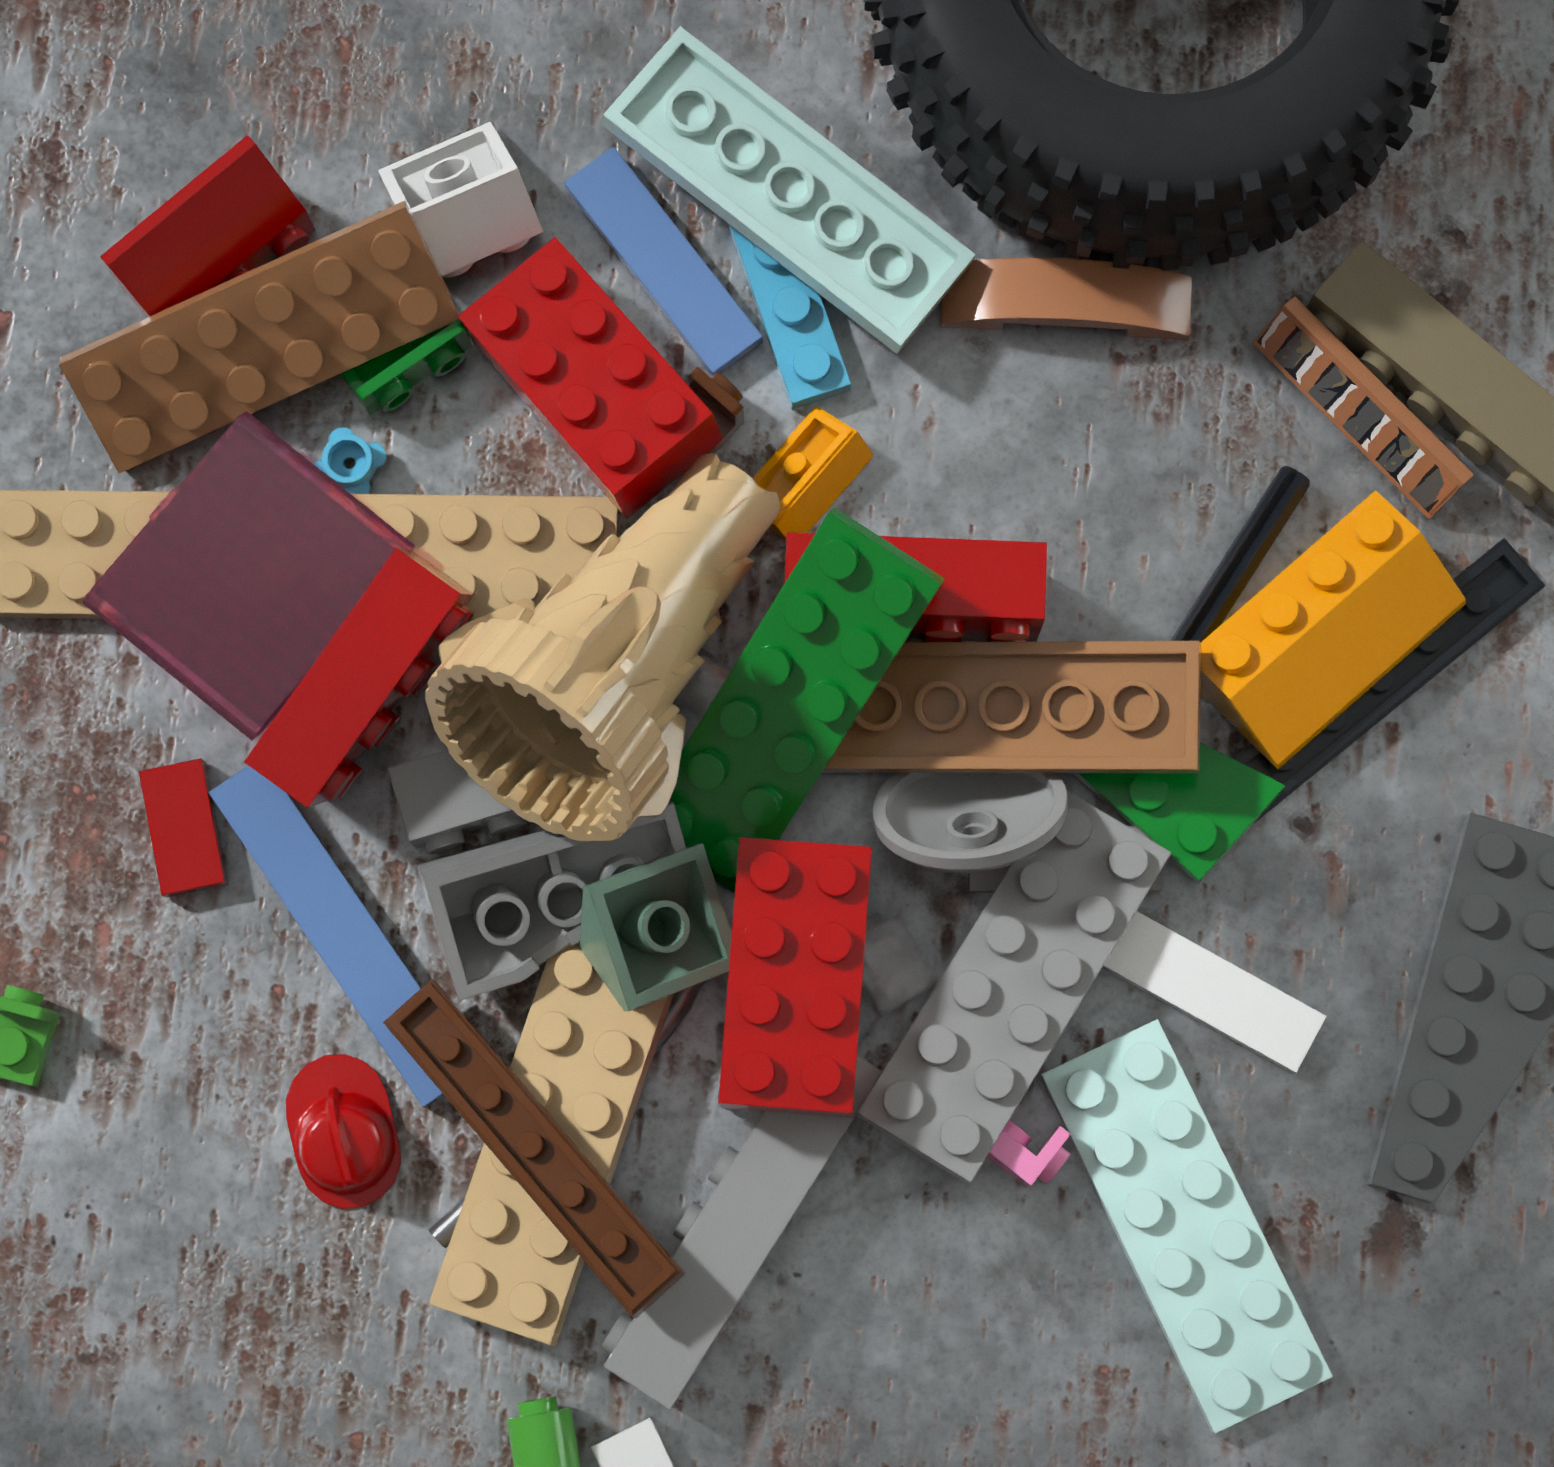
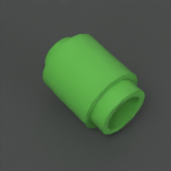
(543, 1435)

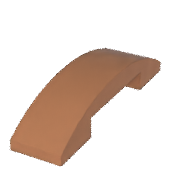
(1072, 295)

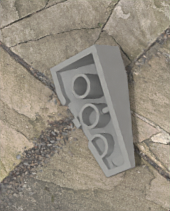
(521, 897)

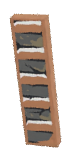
(1362, 407)

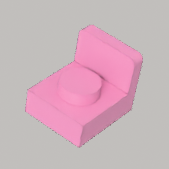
(1020, 1163)

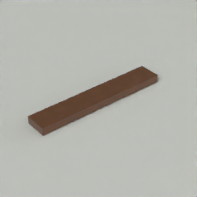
(534, 1149)

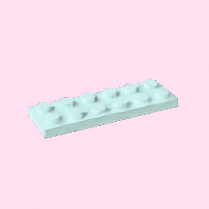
(788, 189)
(1185, 1226)

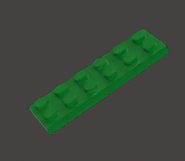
(797, 688)

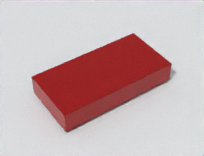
(183, 828)

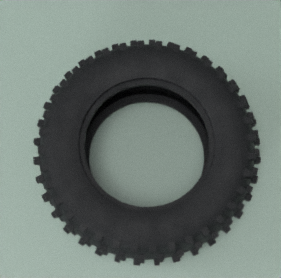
(1152, 168)

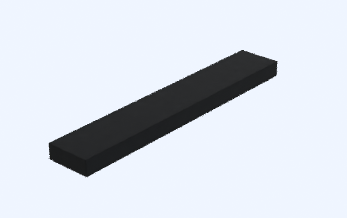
(1493, 591)

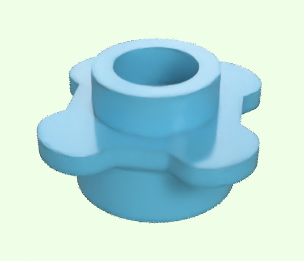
(346, 445)

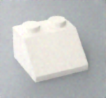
(465, 199)

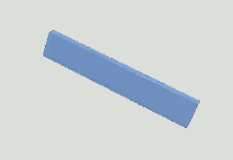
(325, 910)

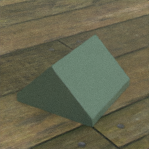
(656, 928)

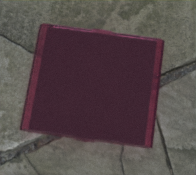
(245, 574)

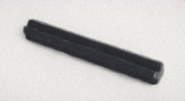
(1244, 555)

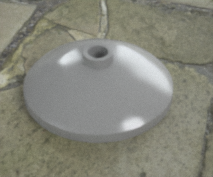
(969, 818)

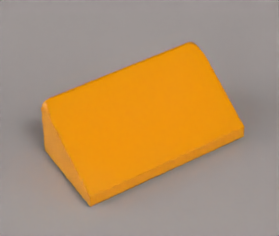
(812, 470)

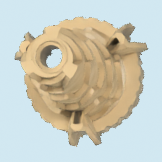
(574, 698)

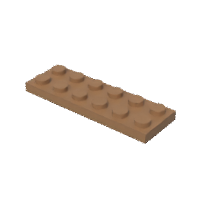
(260, 337)
(1031, 709)

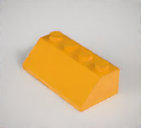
(1327, 629)

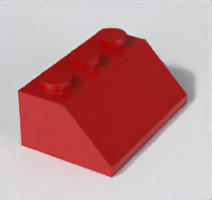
(210, 232)

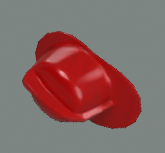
(343, 1131)

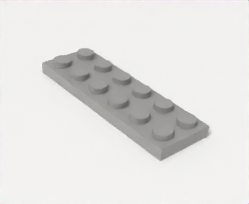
(1012, 990)

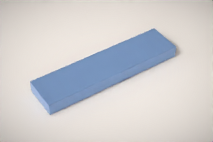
(663, 262)

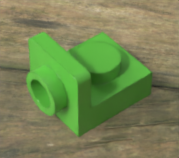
(24, 1035)

